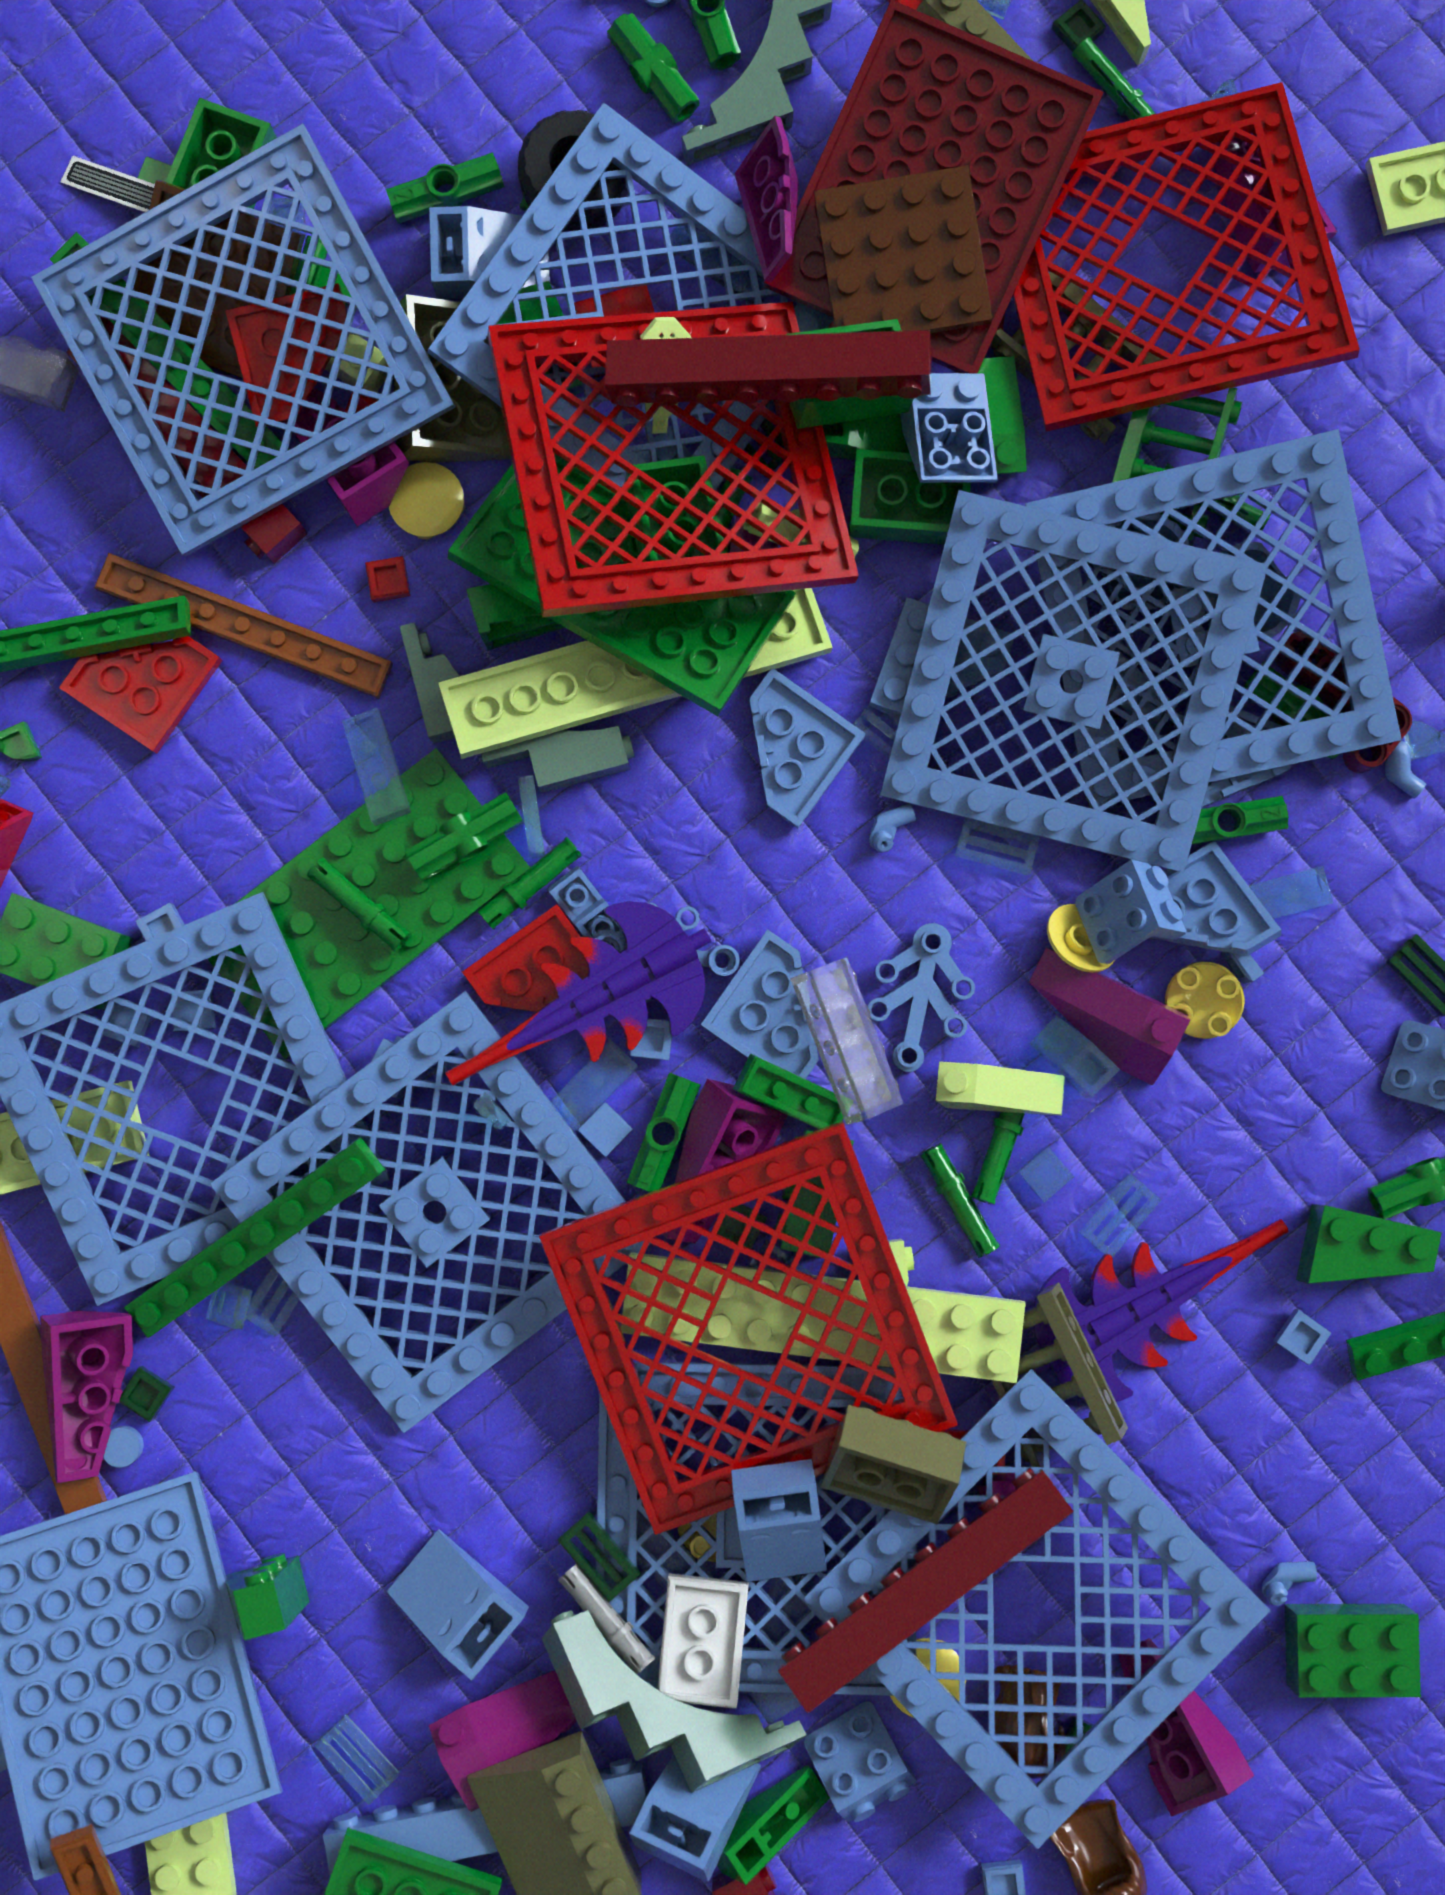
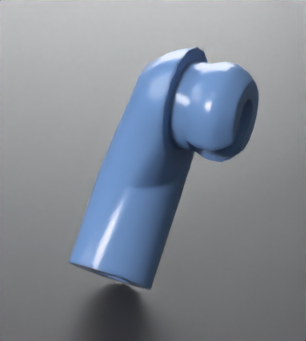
(1399, 770)
(886, 825)
(1283, 1576)

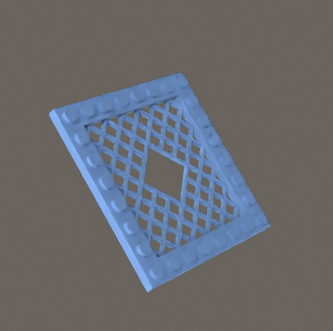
(671, 182)
(192, 213)
(45, 1137)
(1066, 1785)

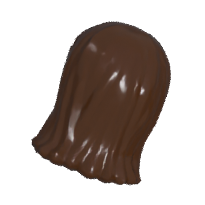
(1034, 1722)
(1100, 1852)

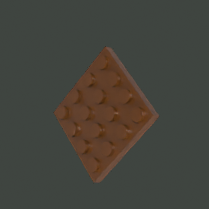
(905, 252)
(218, 345)

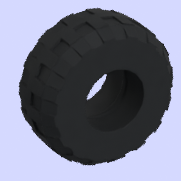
(546, 148)

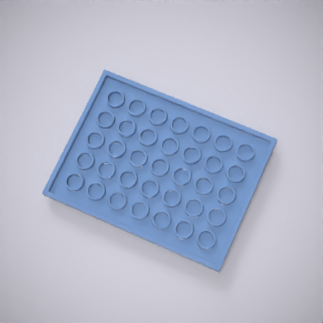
(125, 1674)

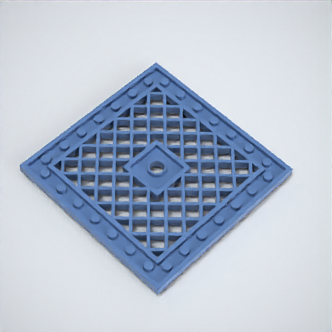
(1322, 465)
(983, 518)
(247, 1185)
(620, 1504)

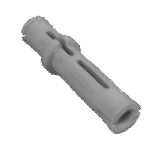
(608, 1621)

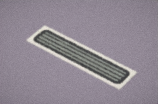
(108, 184)

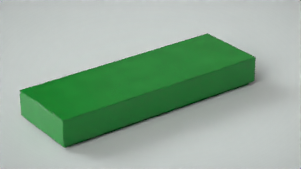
(788, 1093)

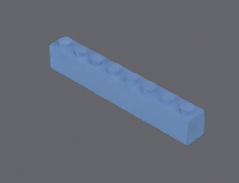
(455, 1833)

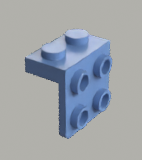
(1128, 910)
(1417, 1066)
(858, 1762)

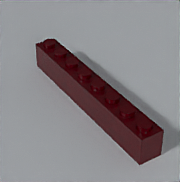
(769, 368)
(269, 533)
(924, 1589)

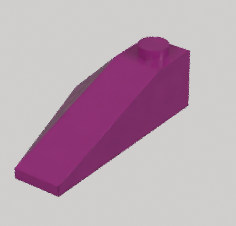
(770, 197)
(720, 1131)
(83, 1377)
(500, 1729)
(1190, 1750)

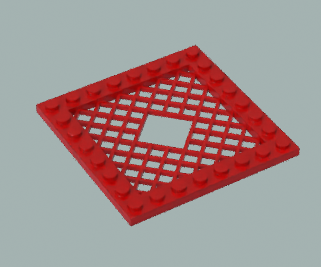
(1322, 303)
(569, 590)
(703, 1492)

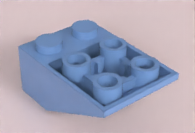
(464, 244)
(951, 431)
(778, 1520)
(457, 1604)
(688, 1826)

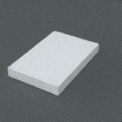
(703, 1640)

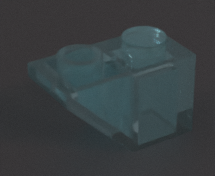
(1074, 1057)

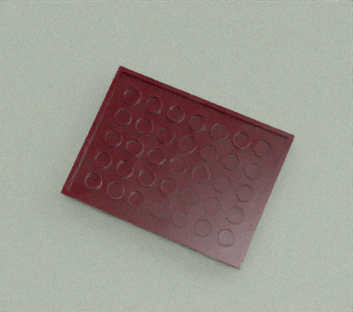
(940, 103)

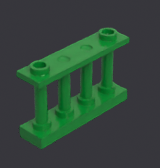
(1144, 431)

